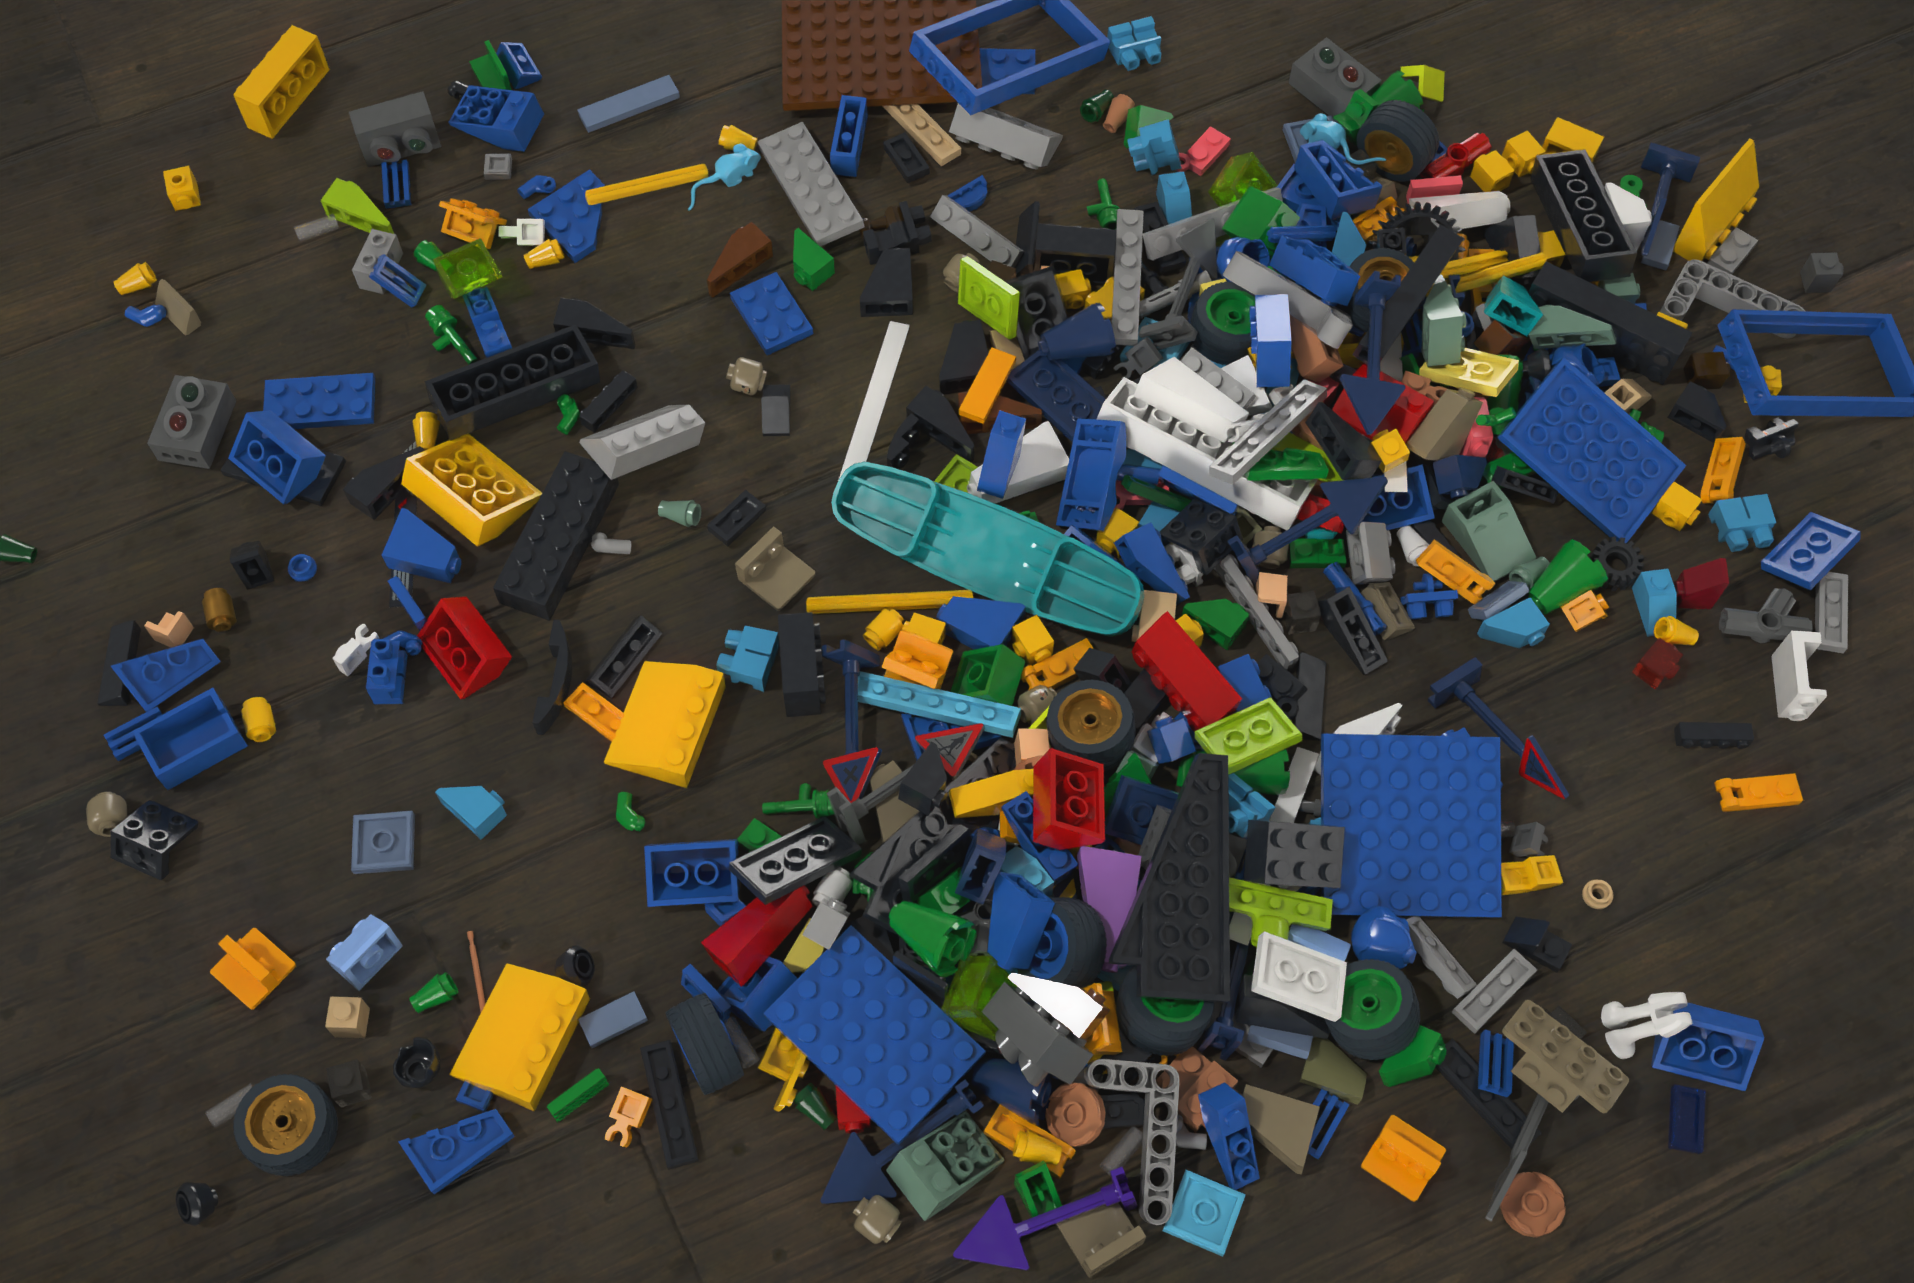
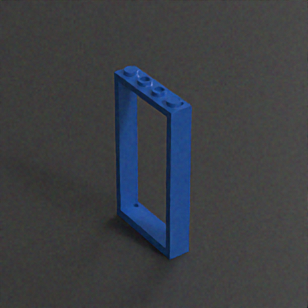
(1064, 12)
(1885, 340)

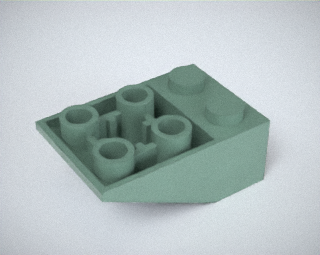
(1442, 326)
(1489, 531)
(944, 1165)

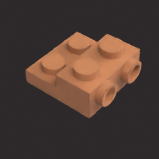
(1195, 1076)

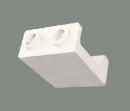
(1791, 681)

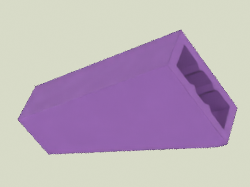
(1110, 887)

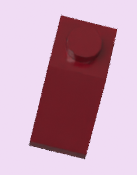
(1702, 585)

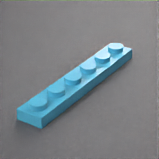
(937, 704)

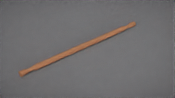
(476, 970)

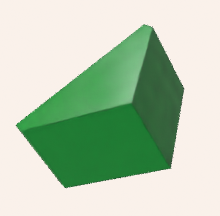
(1140, 117)
(1037, 1189)

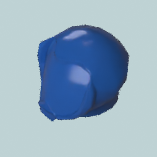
(1253, 248)
(1582, 359)
(1383, 937)

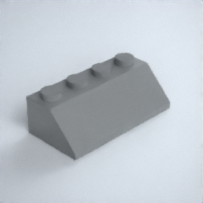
(1006, 134)
(645, 439)

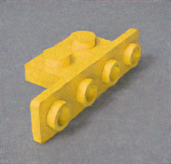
(785, 1062)

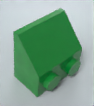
(1256, 216)
(989, 674)

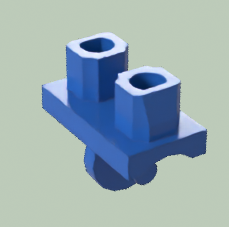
(1417, 602)

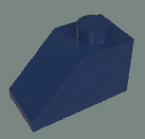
(1458, 474)

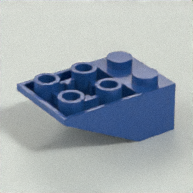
(498, 116)

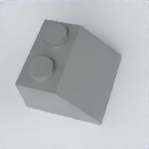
(1370, 553)

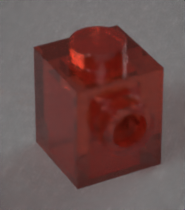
(1658, 663)

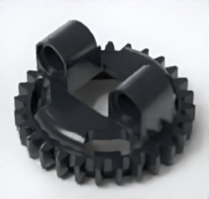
(1418, 222)

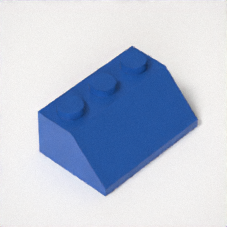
(275, 455)
(1403, 508)
(691, 872)
(1712, 1049)

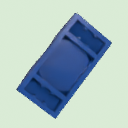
(1092, 474)

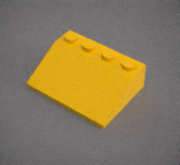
(1720, 207)
(469, 487)
(667, 721)
(521, 1035)

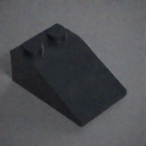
(1039, 307)

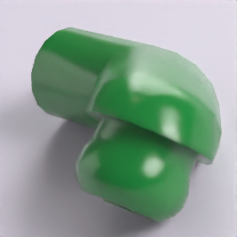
(570, 413)

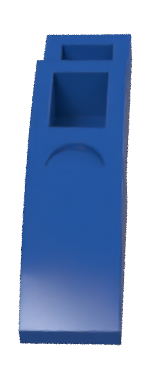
(486, 322)

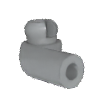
(602, 544)
(1187, 1139)

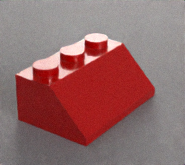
(1404, 415)
(463, 646)
(1068, 801)

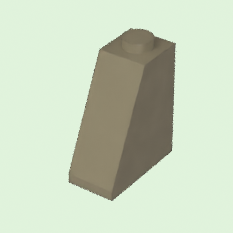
(1446, 425)
(891, 811)
(1281, 1124)

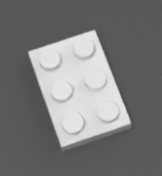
(1299, 976)

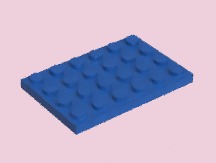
(1591, 451)
(874, 1034)

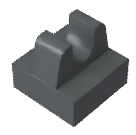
(1528, 840)

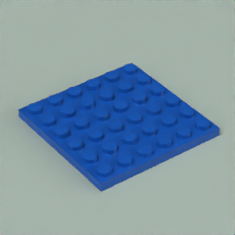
(1415, 823)

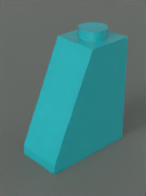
(1512, 306)

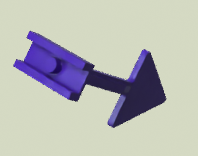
(997, 1238)

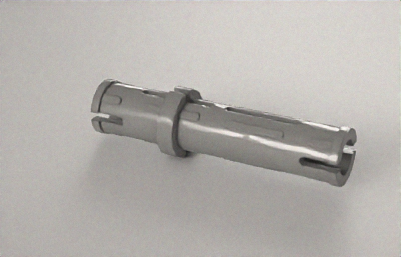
(1167, 296)

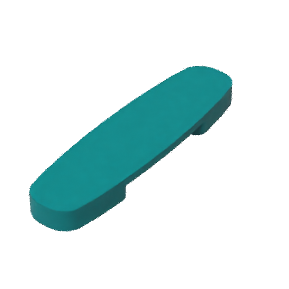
(988, 548)

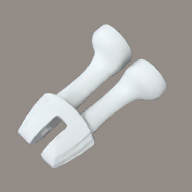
(1663, 1021)

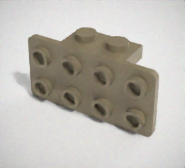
(1560, 1063)

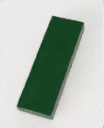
(1155, 493)

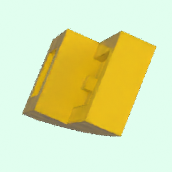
(1530, 875)

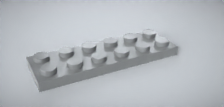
(810, 184)

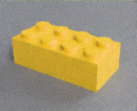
(281, 81)

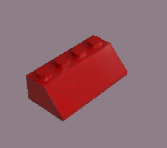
(1185, 673)

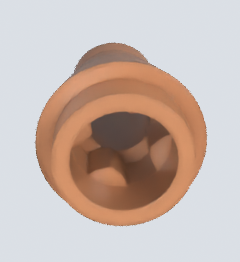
(1118, 112)

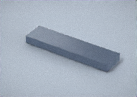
(628, 103)

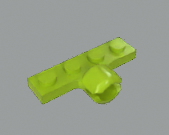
(1277, 908)

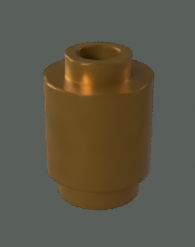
(218, 609)

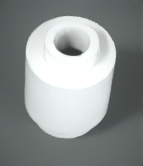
(833, 884)

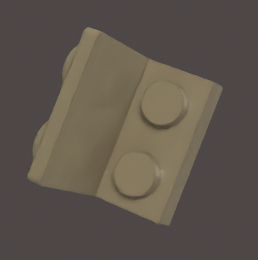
(773, 570)
(1101, 1237)

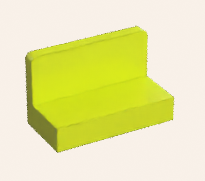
(1429, 79)

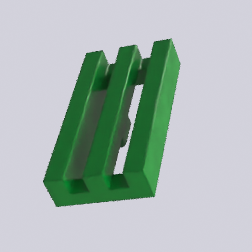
(577, 1095)

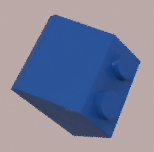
(758, 992)

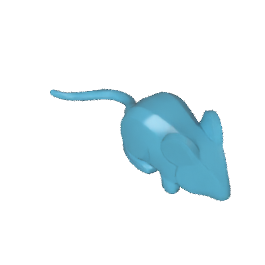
(1332, 134)
(731, 168)

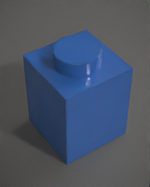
(1171, 739)

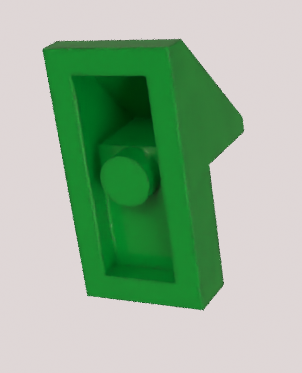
(1356, 113)

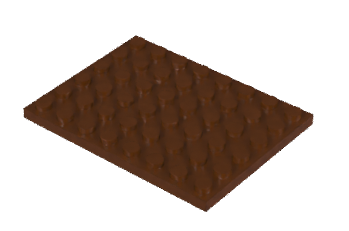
(865, 52)

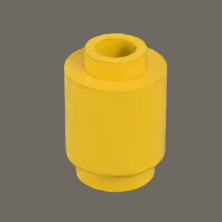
(883, 629)
(258, 719)

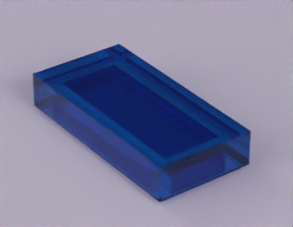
(1687, 1119)

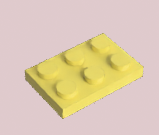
(1476, 372)

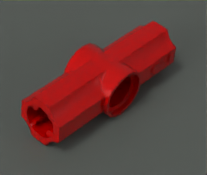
(1458, 157)

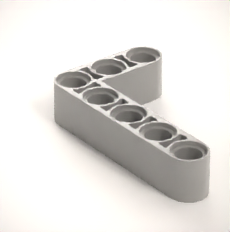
(1721, 291)
(1328, 321)
(1151, 1127)

